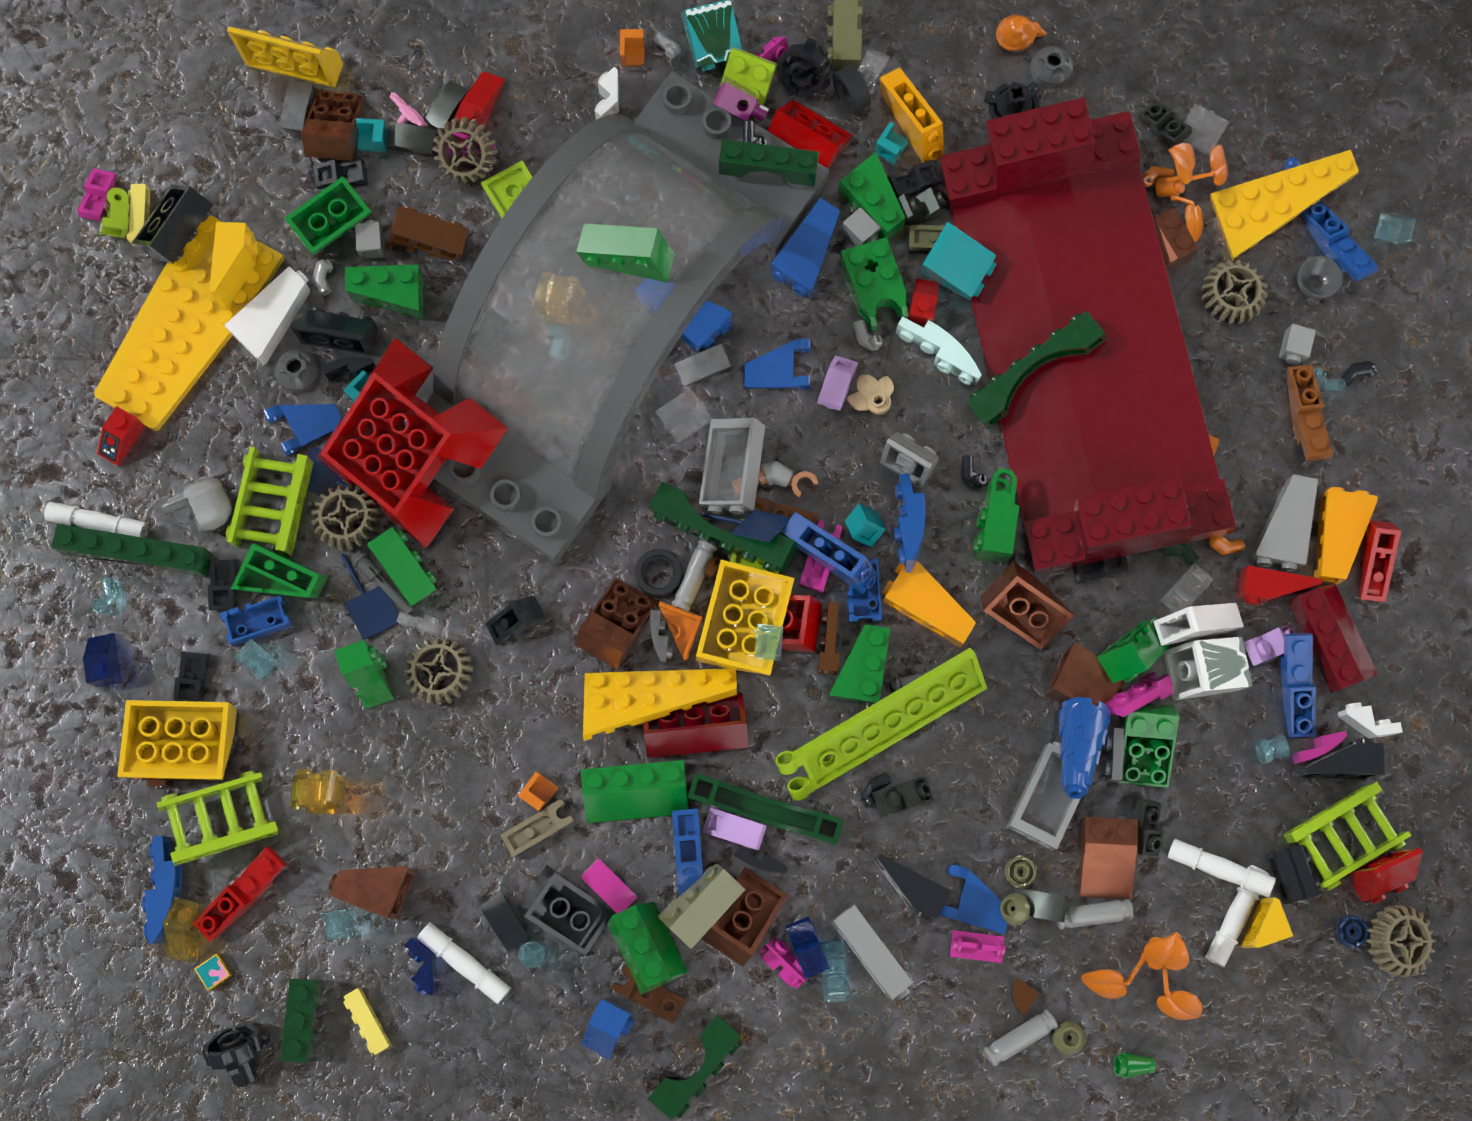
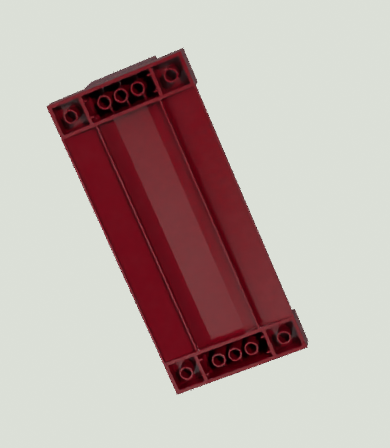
(1106, 440)

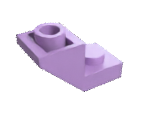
(837, 383)
(1267, 645)
(734, 828)

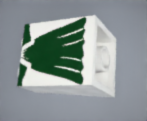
(1207, 667)

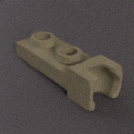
(536, 829)

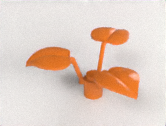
(1172, 186)
(1159, 954)

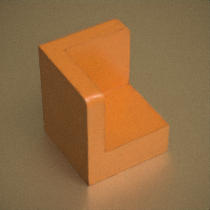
(632, 47)
(538, 791)

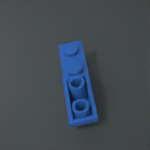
(1336, 243)
(910, 523)
(1297, 686)
(687, 848)
(167, 884)

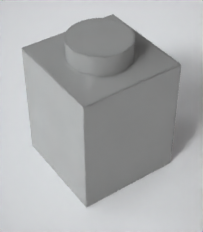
(860, 228)
(369, 240)
(1297, 344)

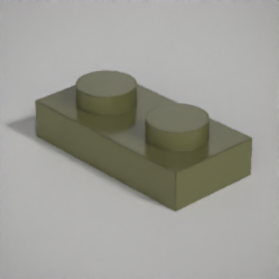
(923, 236)

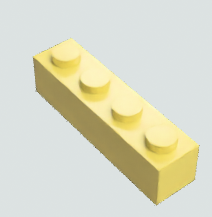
(138, 209)
(367, 1020)

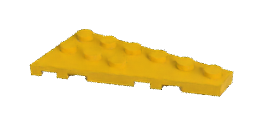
(1268, 203)
(643, 696)

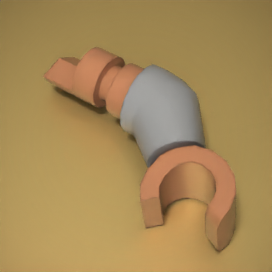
(778, 474)

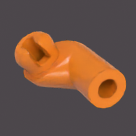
(1153, 173)
(1225, 546)

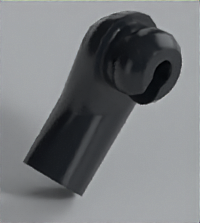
(749, 134)
(1364, 368)
(969, 475)
(873, 785)

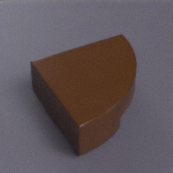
(712, 568)
(1023, 996)

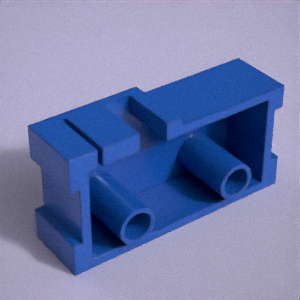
(858, 603)
(256, 620)

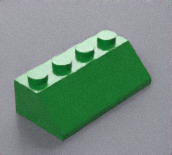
(634, 791)

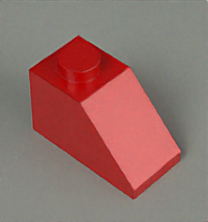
(923, 302)

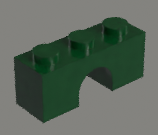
(298, 1034)

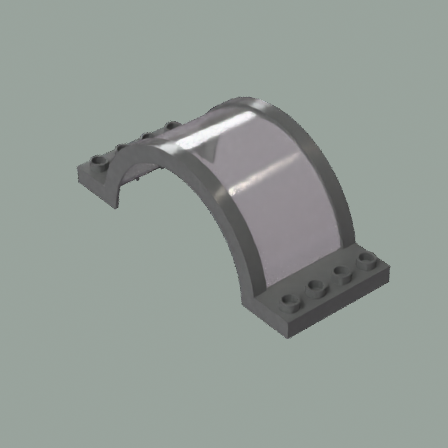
(576, 346)

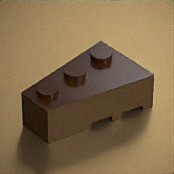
(427, 233)

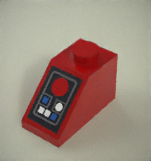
(119, 435)

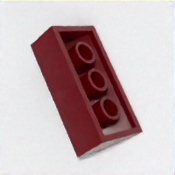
(1335, 637)
(698, 729)

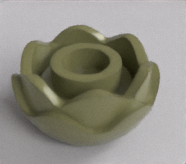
(1020, 863)
(1021, 911)
(1060, 1035)

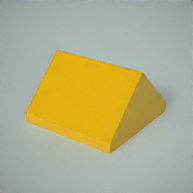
(1266, 925)

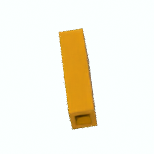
(914, 115)
(1340, 531)
(928, 604)

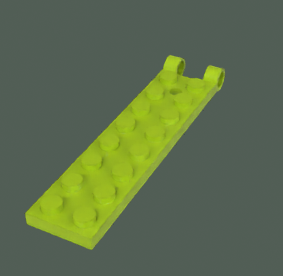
(882, 724)

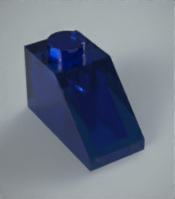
(101, 661)

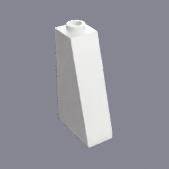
(269, 314)
(1198, 623)

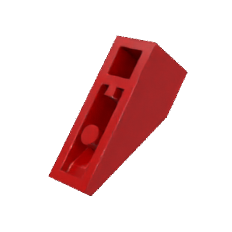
(480, 99)
(1378, 559)
(1265, 585)

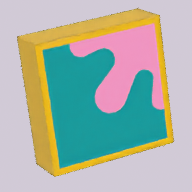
(213, 972)

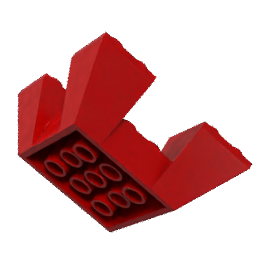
(400, 487)

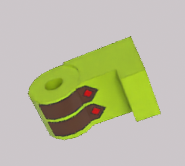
(117, 210)

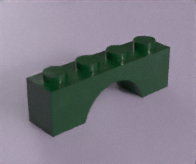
(794, 164)
(673, 1094)

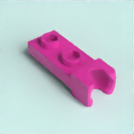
(814, 574)
(1141, 694)

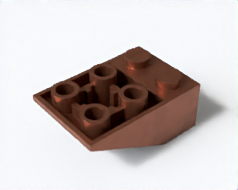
(331, 126)
(615, 623)

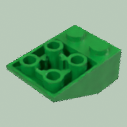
(1149, 745)

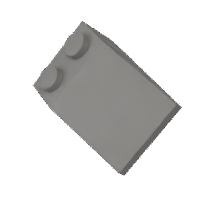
(906, 456)

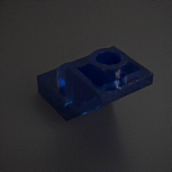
(807, 947)
(426, 976)

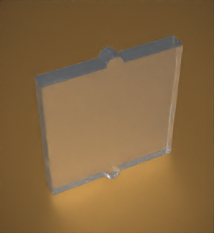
(1205, 129)
(684, 415)

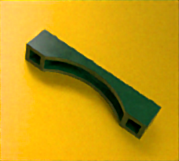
(1076, 338)
(674, 506)
(133, 549)
(765, 810)

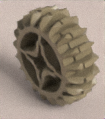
(447, 139)
(1228, 275)
(340, 497)
(435, 681)
(1406, 956)

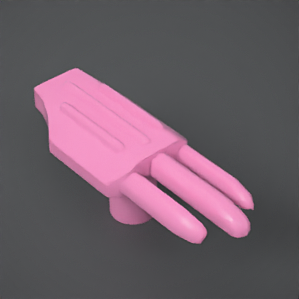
(408, 112)

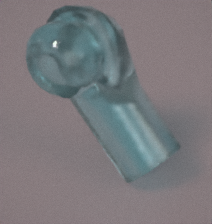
(108, 598)

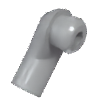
(672, 48)
(321, 268)
(864, 339)

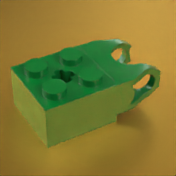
(874, 289)
(997, 521)

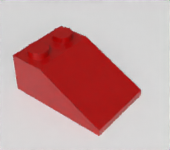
(801, 624)
(1386, 874)

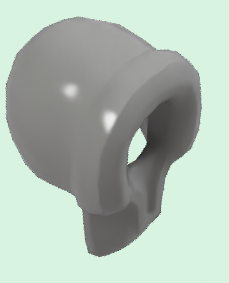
(206, 502)

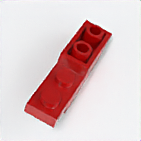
(240, 895)

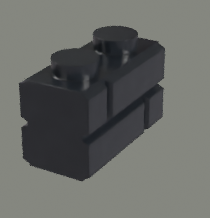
(1294, 874)

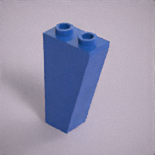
(806, 250)
(707, 326)
(831, 553)

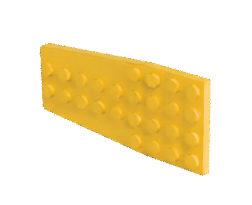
(177, 332)

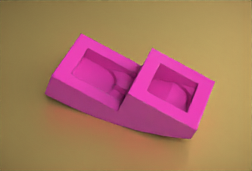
(96, 190)
(1322, 745)
(608, 886)

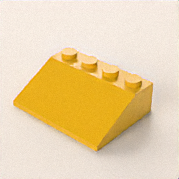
(287, 56)
(737, 604)
(176, 739)

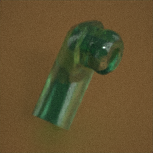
(1182, 550)

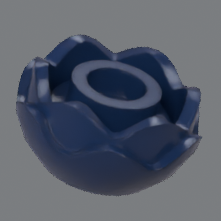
(1359, 927)

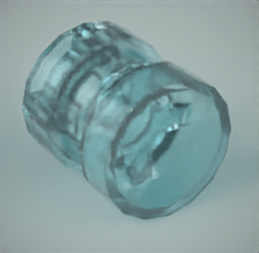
(1272, 748)
(529, 952)

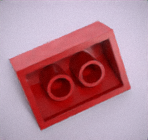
(809, 131)

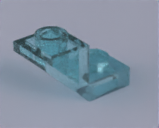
(835, 980)

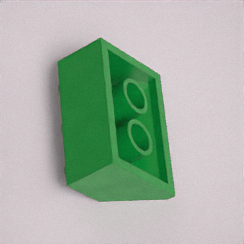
(327, 216)
(646, 946)

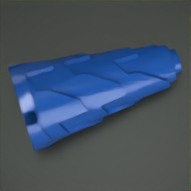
(1082, 736)

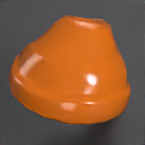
(1018, 33)

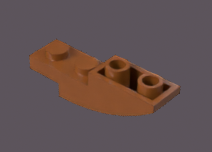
(1306, 413)

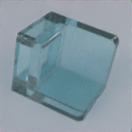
(1395, 228)
(768, 642)
(256, 659)
(339, 923)

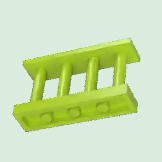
(289, 517)
(1345, 809)
(210, 843)

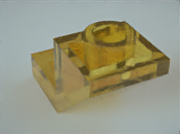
(179, 940)

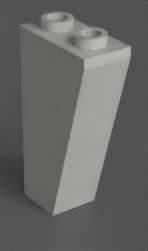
(1288, 527)

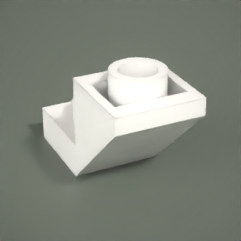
(609, 88)
(1363, 721)

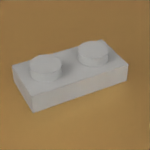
(1115, 745)

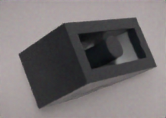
(515, 619)

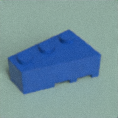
(607, 1026)

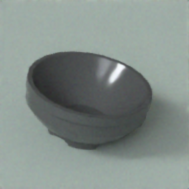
(1049, 75)
(1326, 271)
(304, 378)

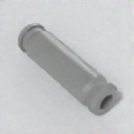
(693, 575)
(1097, 914)
(1020, 1038)

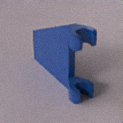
(776, 368)
(307, 422)
(976, 903)

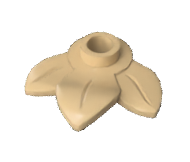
(871, 391)

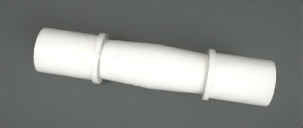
(94, 520)
(1221, 868)
(1232, 925)
(463, 963)

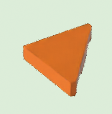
(682, 626)

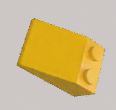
(232, 260)

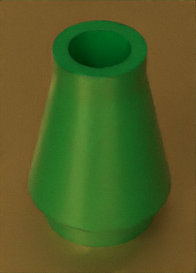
(1132, 1065)

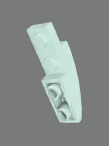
(950, 354)

